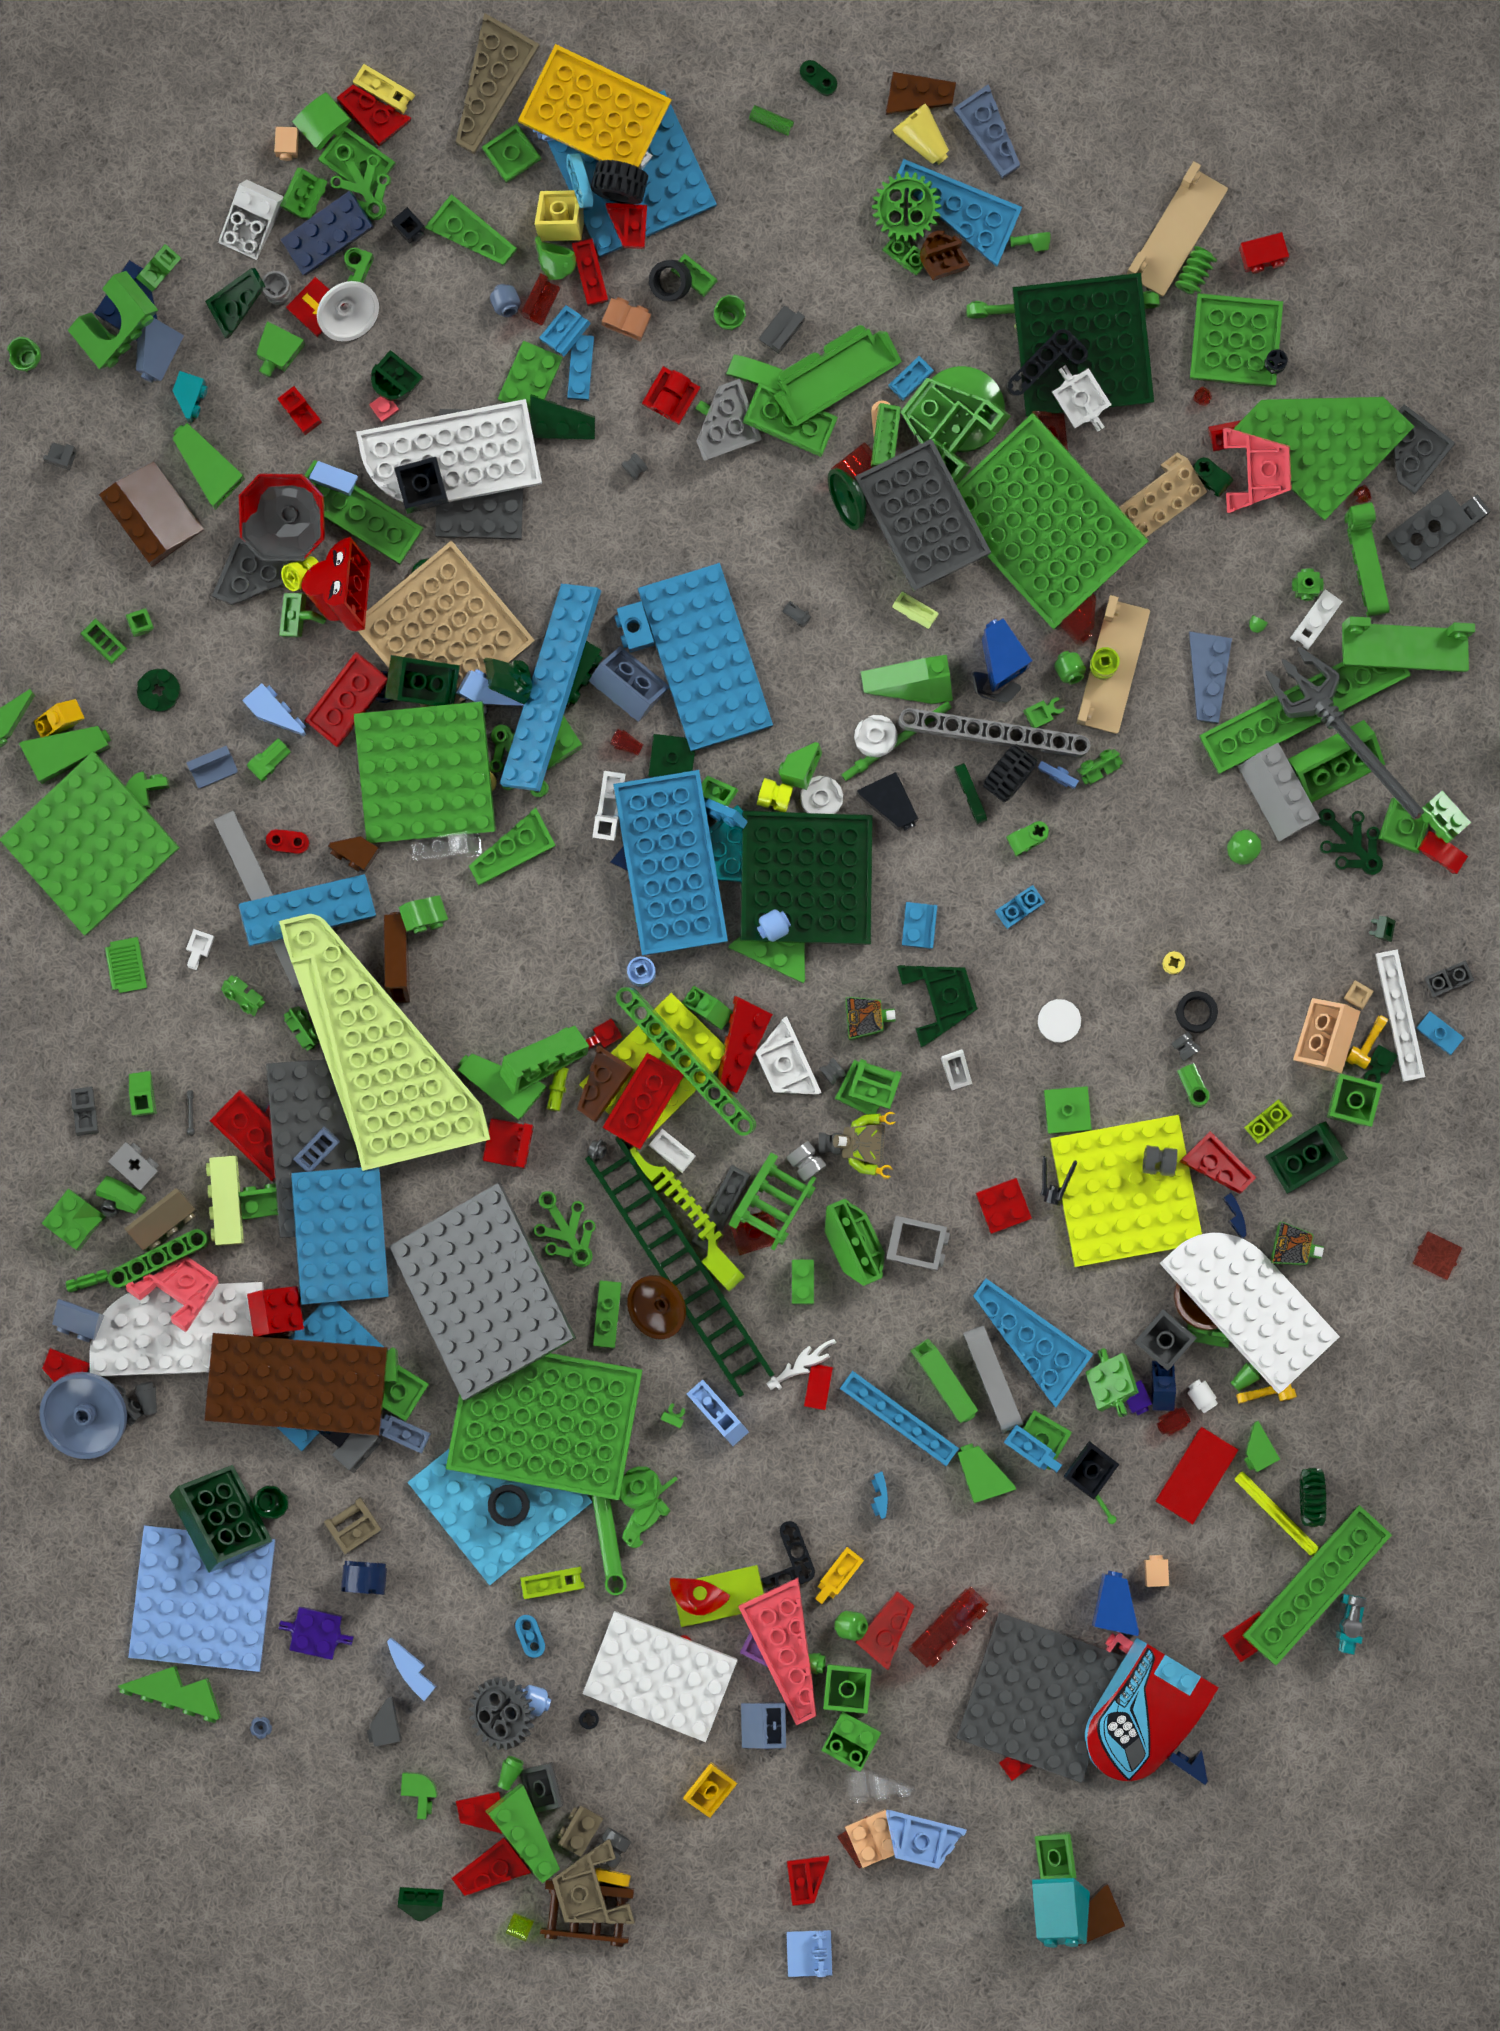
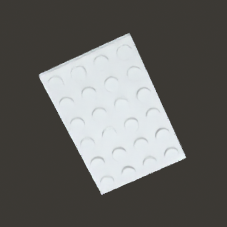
(660, 1676)

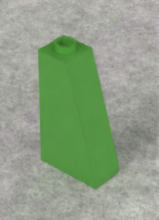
(212, 471)
(60, 752)
(488, 1079)
(944, 1381)

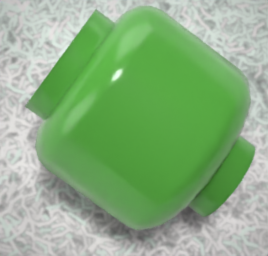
(1070, 667)
(851, 1625)

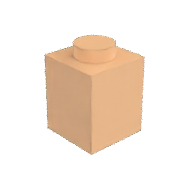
(286, 143)
(1156, 1571)

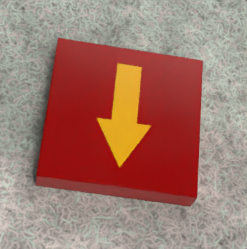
(306, 304)

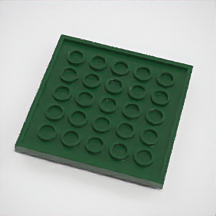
(1105, 318)
(810, 870)

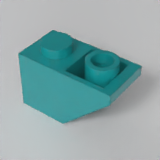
(188, 392)

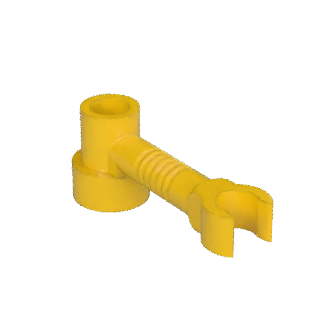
(1360, 1057)
(1287, 1394)

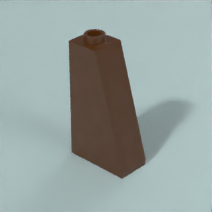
(396, 958)

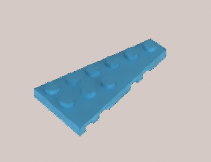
(972, 213)
(1043, 1349)

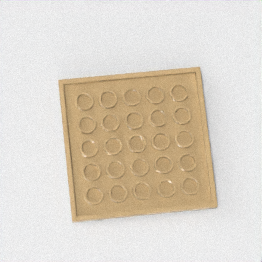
(445, 617)

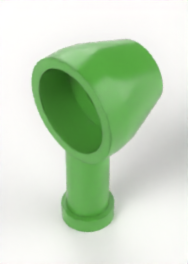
(1039, 241)

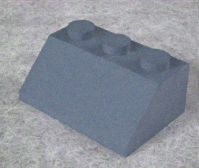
(628, 683)

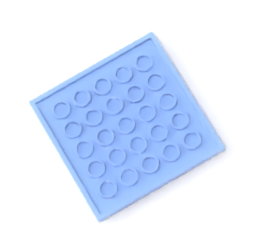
(196, 1614)

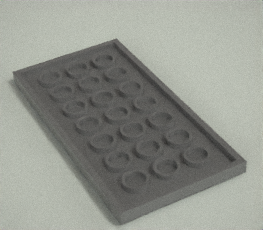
(299, 1106)

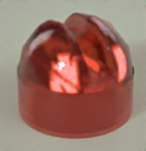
(1205, 397)
(1363, 494)

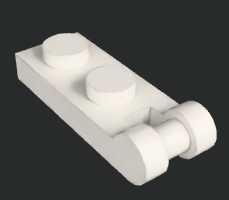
(1317, 618)

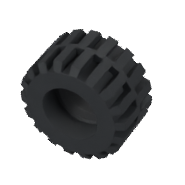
(619, 182)
(1010, 773)

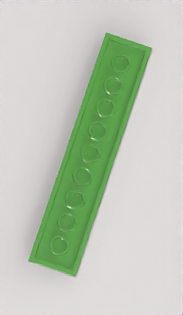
(1268, 724)

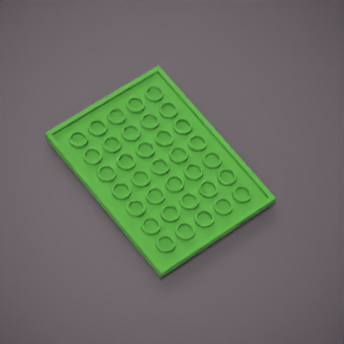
(1047, 521)
(551, 1426)

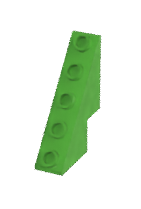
(168, 1689)

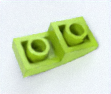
(1268, 1121)

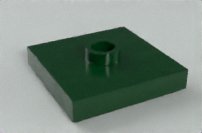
(670, 756)

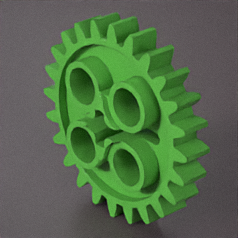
(925, 206)

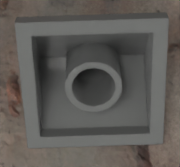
(1165, 1339)
(542, 1787)

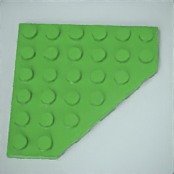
(1330, 442)

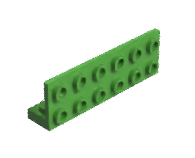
(1406, 645)

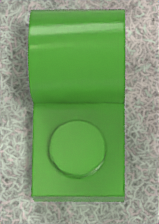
(361, 269)

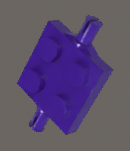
(316, 1633)

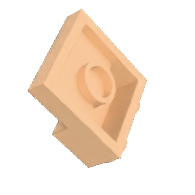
(871, 1838)

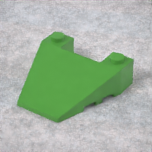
(949, 419)

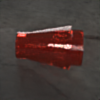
(624, 741)

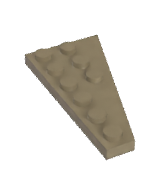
(495, 72)

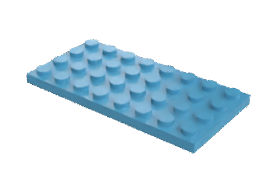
(705, 657)
(670, 862)

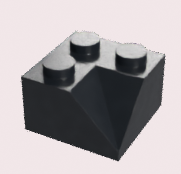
(421, 485)

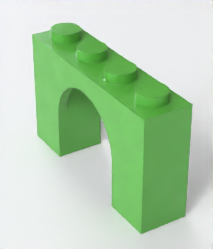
(135, 313)

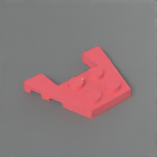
(1266, 465)
(184, 1282)

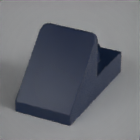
(1195, 1768)

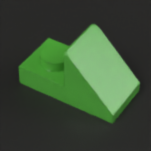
(718, 791)

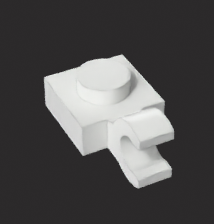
(199, 945)

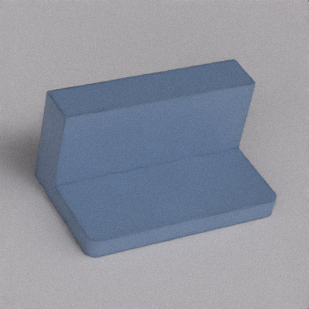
(212, 767)

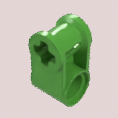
(1024, 838)

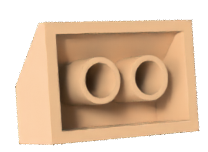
(1327, 1035)

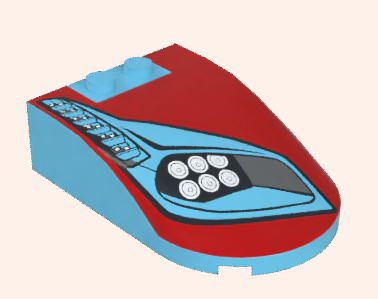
(1145, 1713)

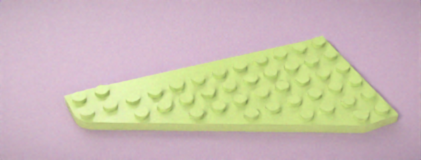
(387, 1075)

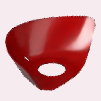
(683, 1593)

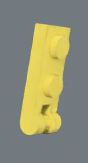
(383, 88)

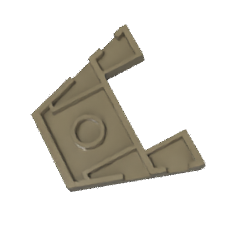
(581, 1893)

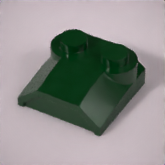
(509, 678)

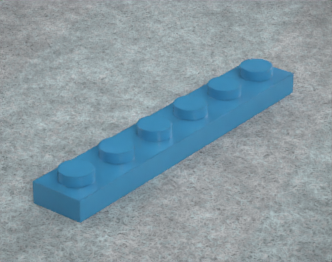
(899, 1418)

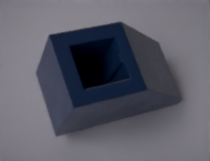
(1163, 1388)

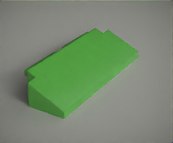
(828, 377)

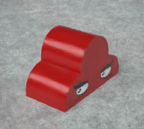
(341, 585)

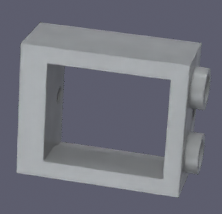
(895, 1236)

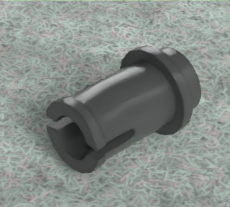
(797, 614)

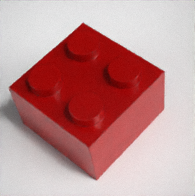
(275, 1311)

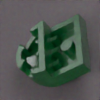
(394, 378)

